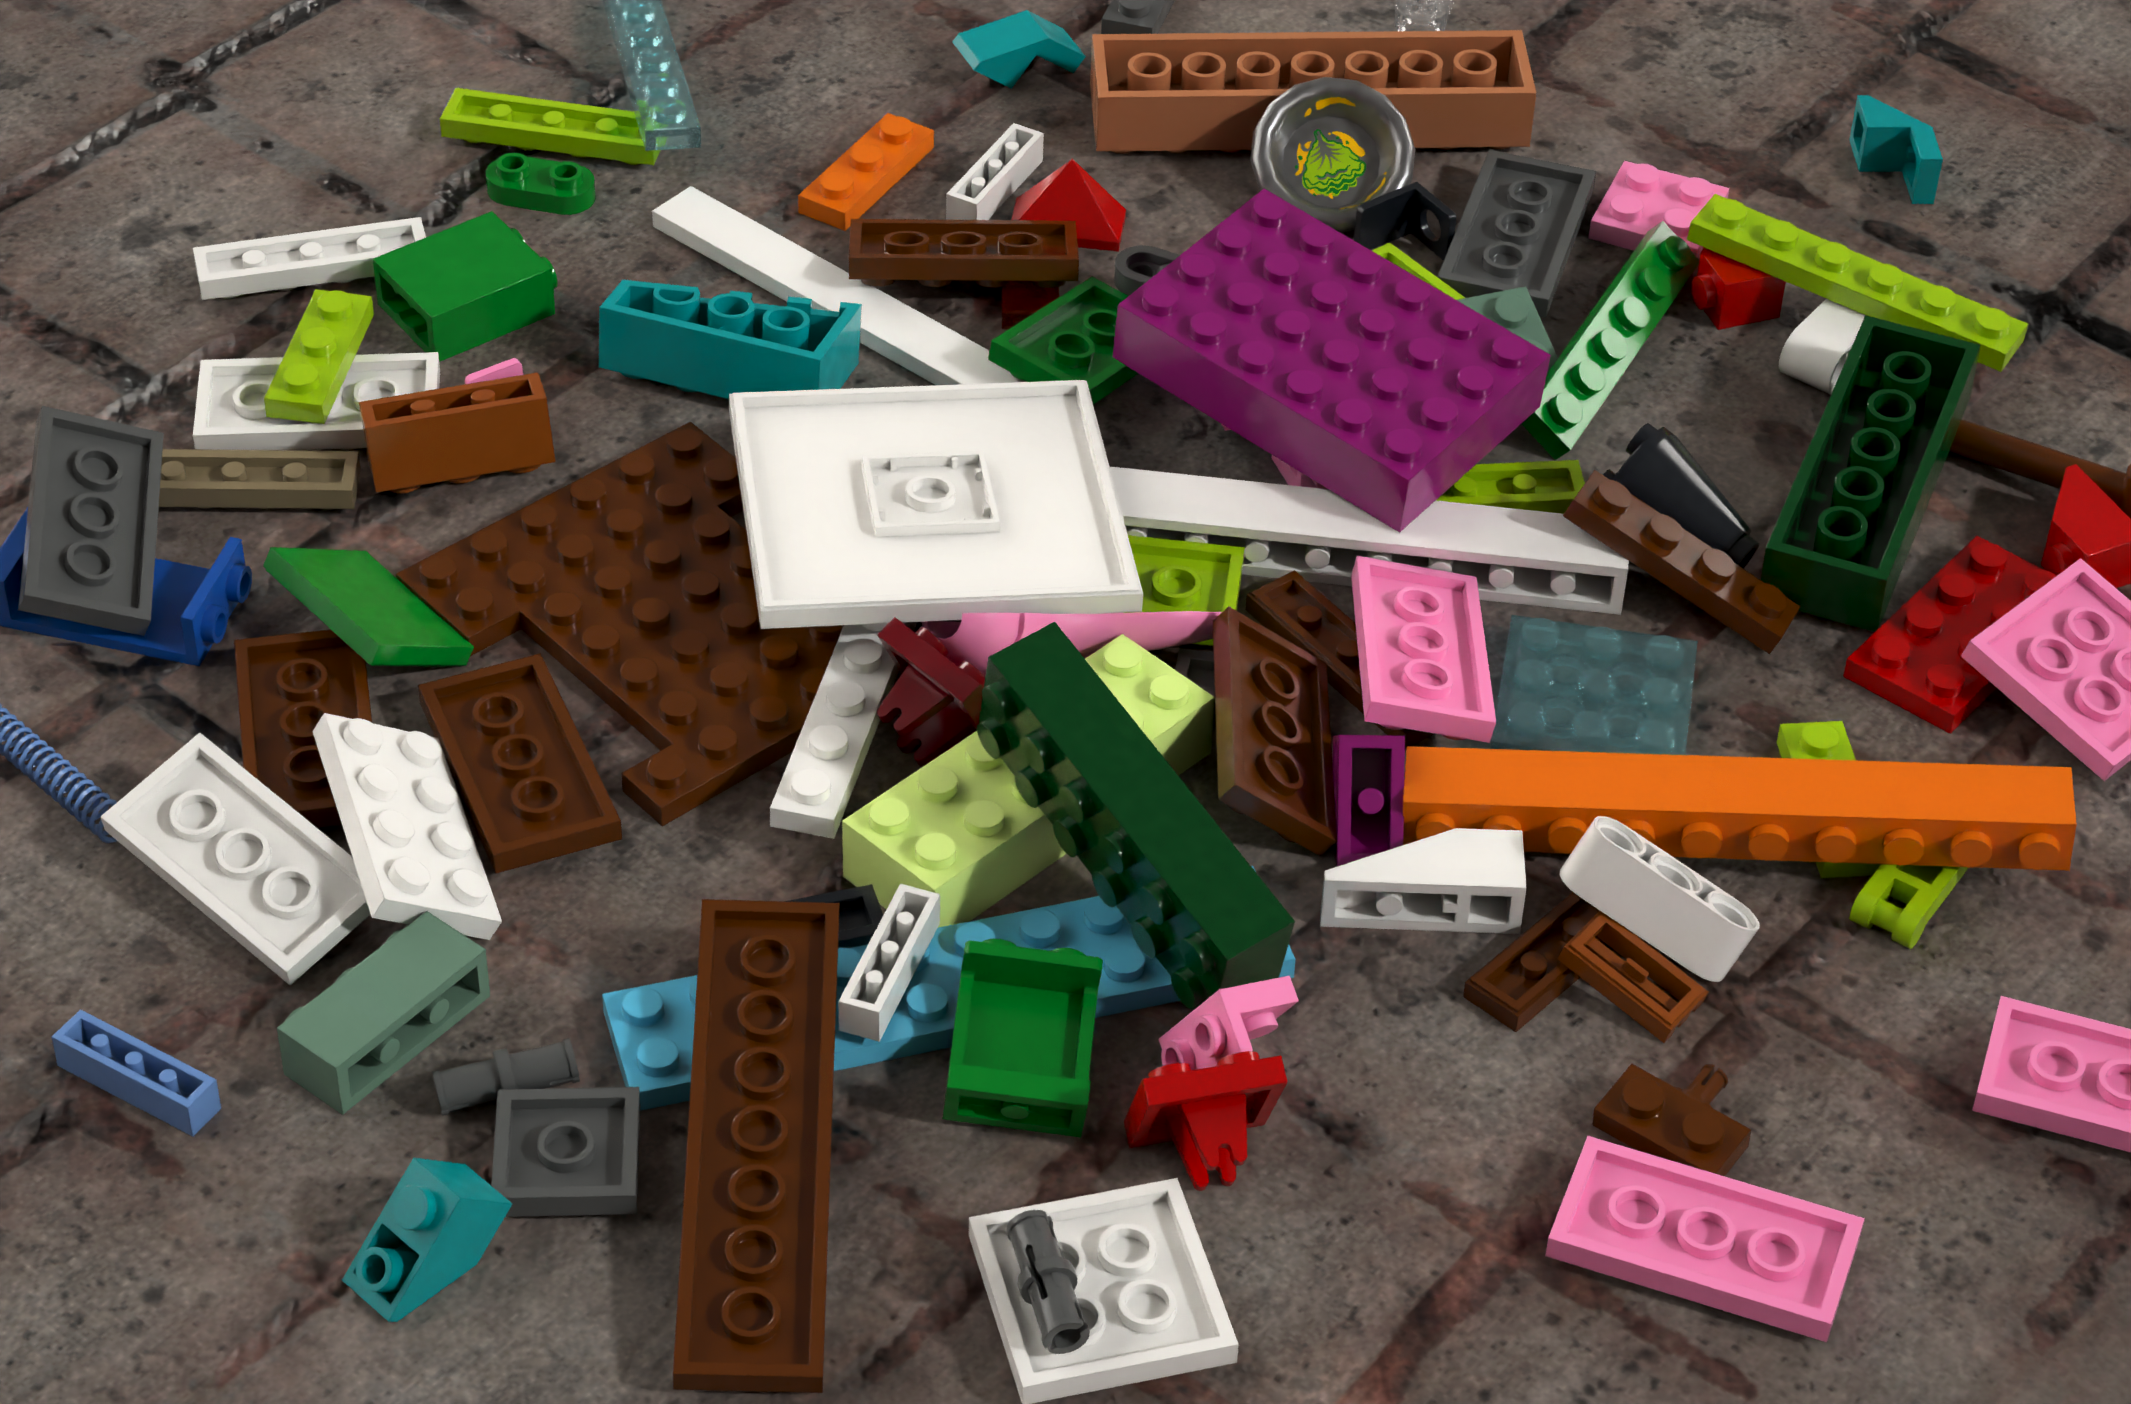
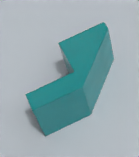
(1010, 44)
(1894, 141)

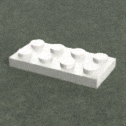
(233, 411)
(405, 825)
(242, 857)

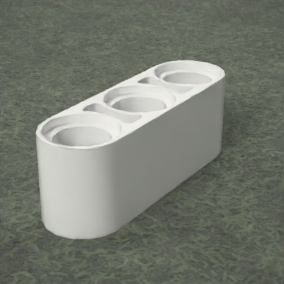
(1821, 345)
(1659, 899)

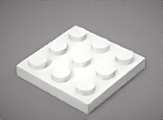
(1137, 1287)

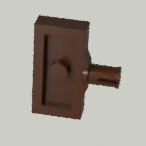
(1673, 1120)

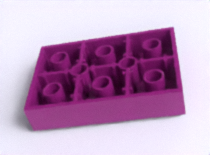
(1331, 358)

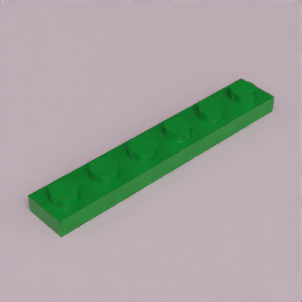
(1610, 339)

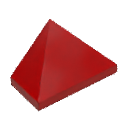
(1077, 197)

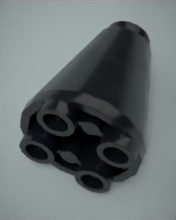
(1675, 485)

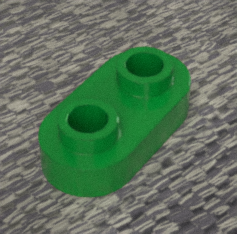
(540, 184)

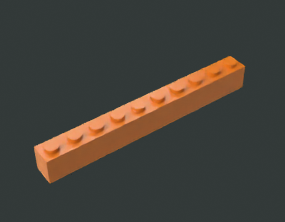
(1752, 805)

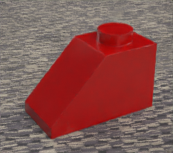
(1735, 292)
(2088, 528)

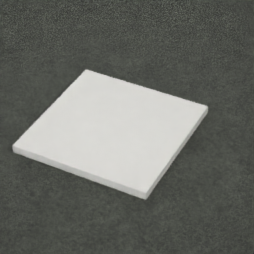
(929, 504)

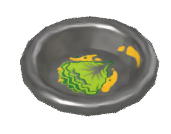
(1332, 149)

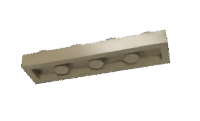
(259, 479)

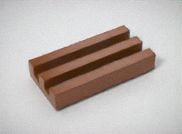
(1627, 982)

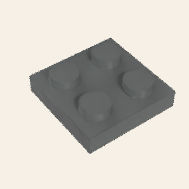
(567, 1150)

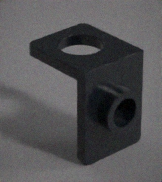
(1404, 214)

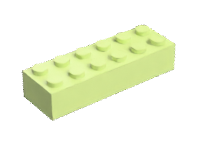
(965, 825)

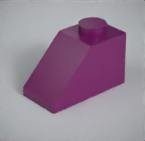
(1368, 794)

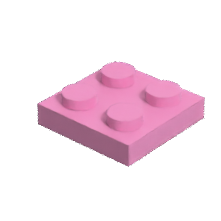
(1645, 197)

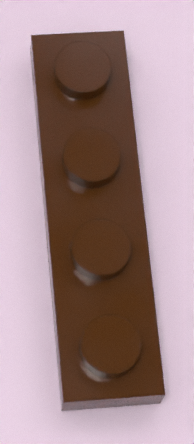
(1682, 561)

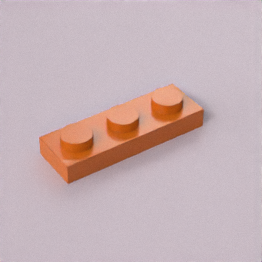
(866, 171)

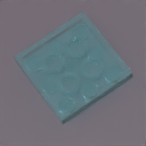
(1593, 689)

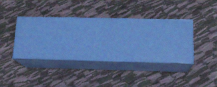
(136, 1072)

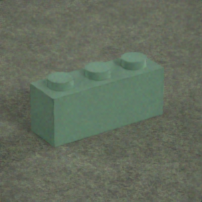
(383, 1012)

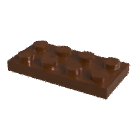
(963, 250)
(282, 695)
(1273, 732)
(519, 763)

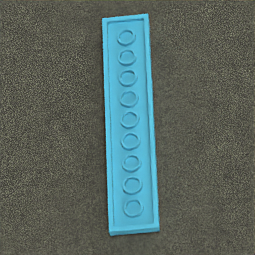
(656, 1021)

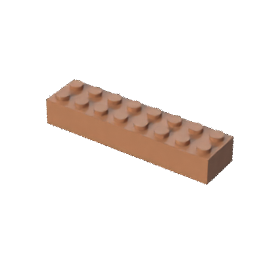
(1215, 86)

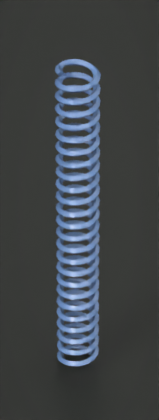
(50, 789)

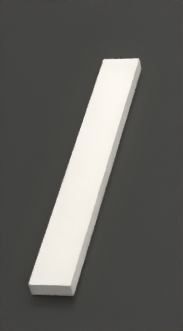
(795, 272)

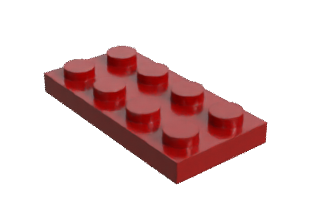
(1919, 648)

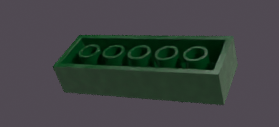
(1870, 472)
(1129, 819)

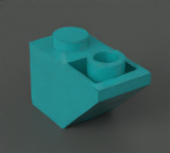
(425, 1236)

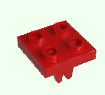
(1206, 1111)

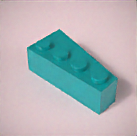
(726, 340)

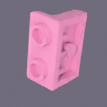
(1227, 1023)

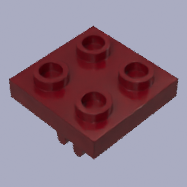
(933, 694)

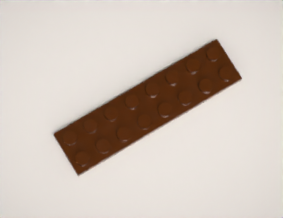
(758, 1149)

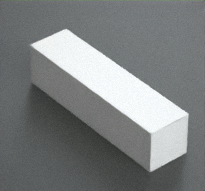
(996, 175)
(889, 962)

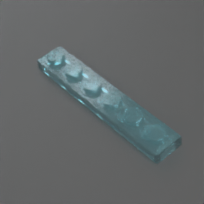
(653, 74)

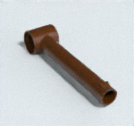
(2036, 461)

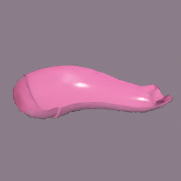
(988, 633)

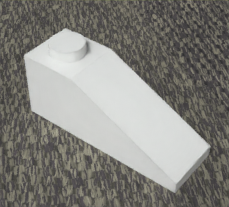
(1434, 884)

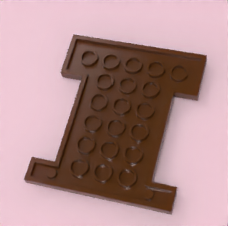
(651, 607)

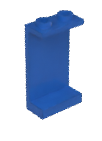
(186, 613)

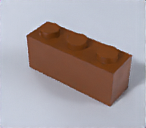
(457, 433)

